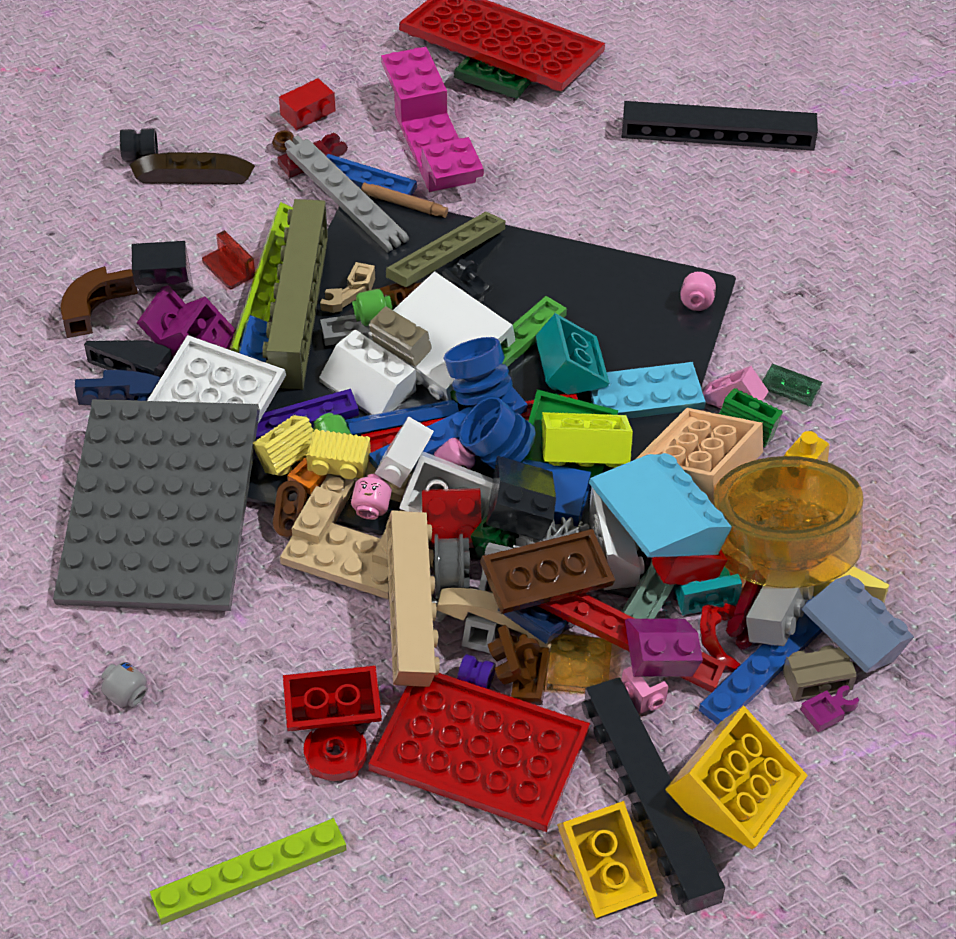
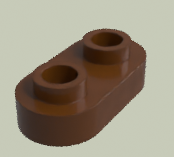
(288, 510)

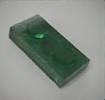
(792, 385)

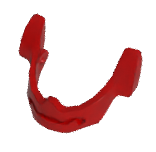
(710, 617)

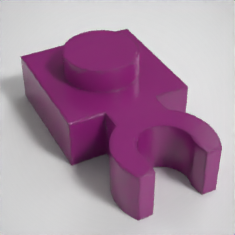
(827, 710)

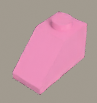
(744, 380)

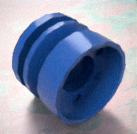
(478, 370)
(495, 431)

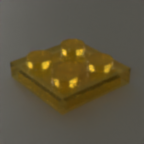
(578, 663)

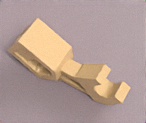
(359, 280)

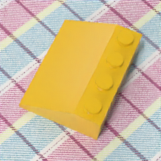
(738, 779)

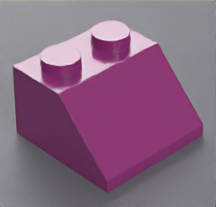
(663, 647)

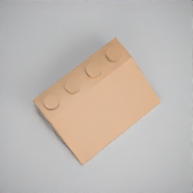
(709, 445)

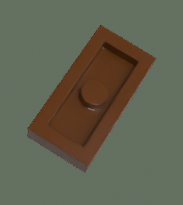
(534, 691)

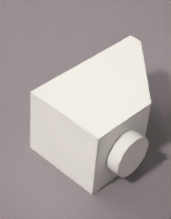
(404, 452)

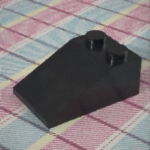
(161, 265)
(521, 498)

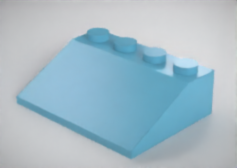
(662, 507)

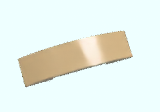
(460, 601)

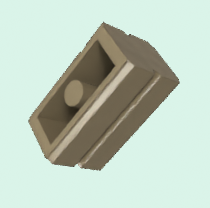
(400, 336)
(818, 671)

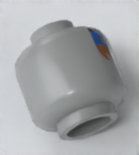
(124, 684)

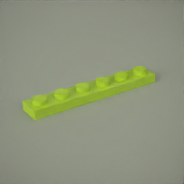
(247, 871)

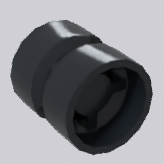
(138, 144)

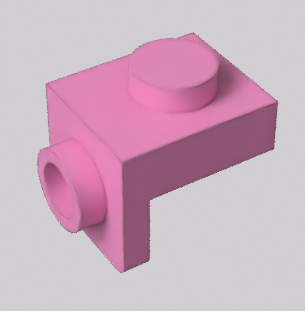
(642, 695)

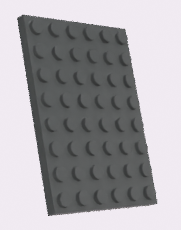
(158, 505)

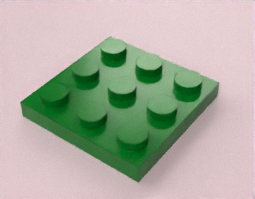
(555, 403)

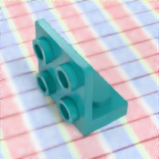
(710, 592)

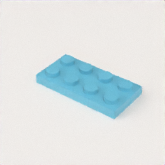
(651, 391)

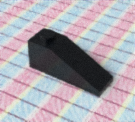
(129, 356)

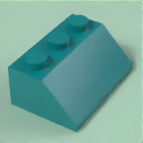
(570, 357)

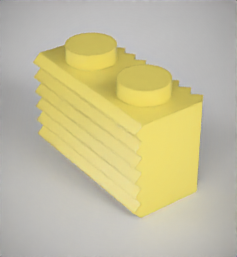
(284, 445)
(338, 454)

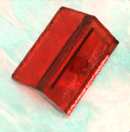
(230, 262)

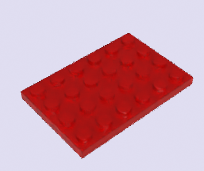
(481, 749)

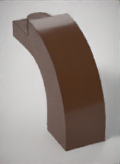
(89, 292)

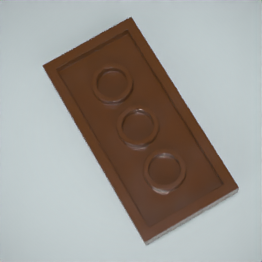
(547, 571)

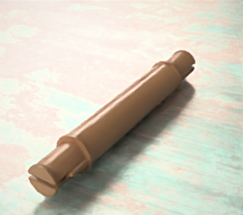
(404, 200)

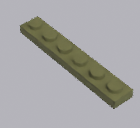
(445, 249)

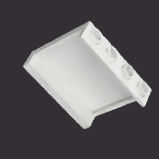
(450, 320)

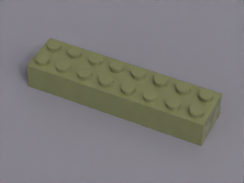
(297, 291)

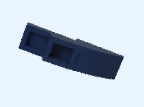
(116, 386)

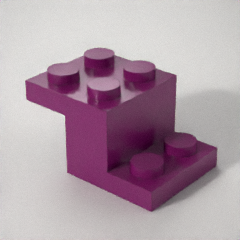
(171, 320)

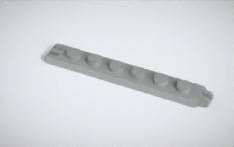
(346, 193)

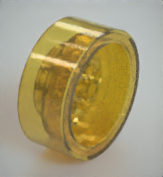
(790, 521)

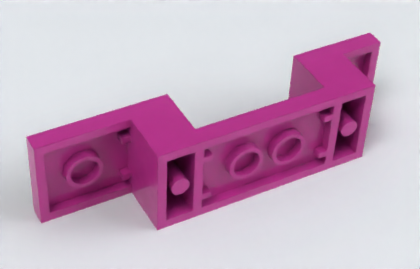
(423, 118)

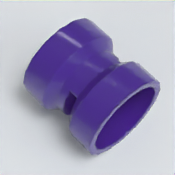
(476, 672)

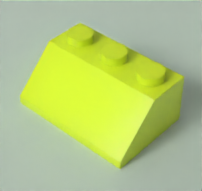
(586, 439)

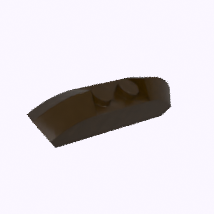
(191, 168)

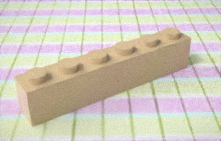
(411, 600)

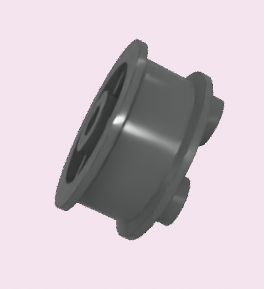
(451, 563)

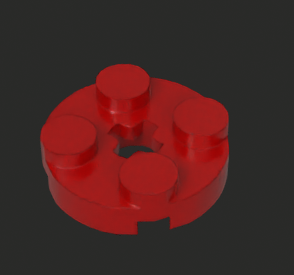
(340, 766)

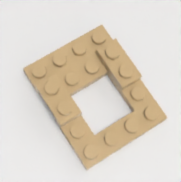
(336, 551)

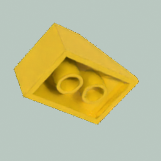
(607, 859)

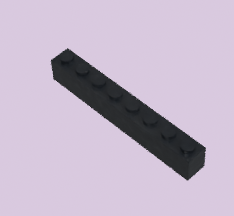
(719, 125)
(644, 779)

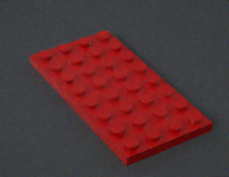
(505, 39)

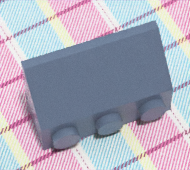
(858, 623)

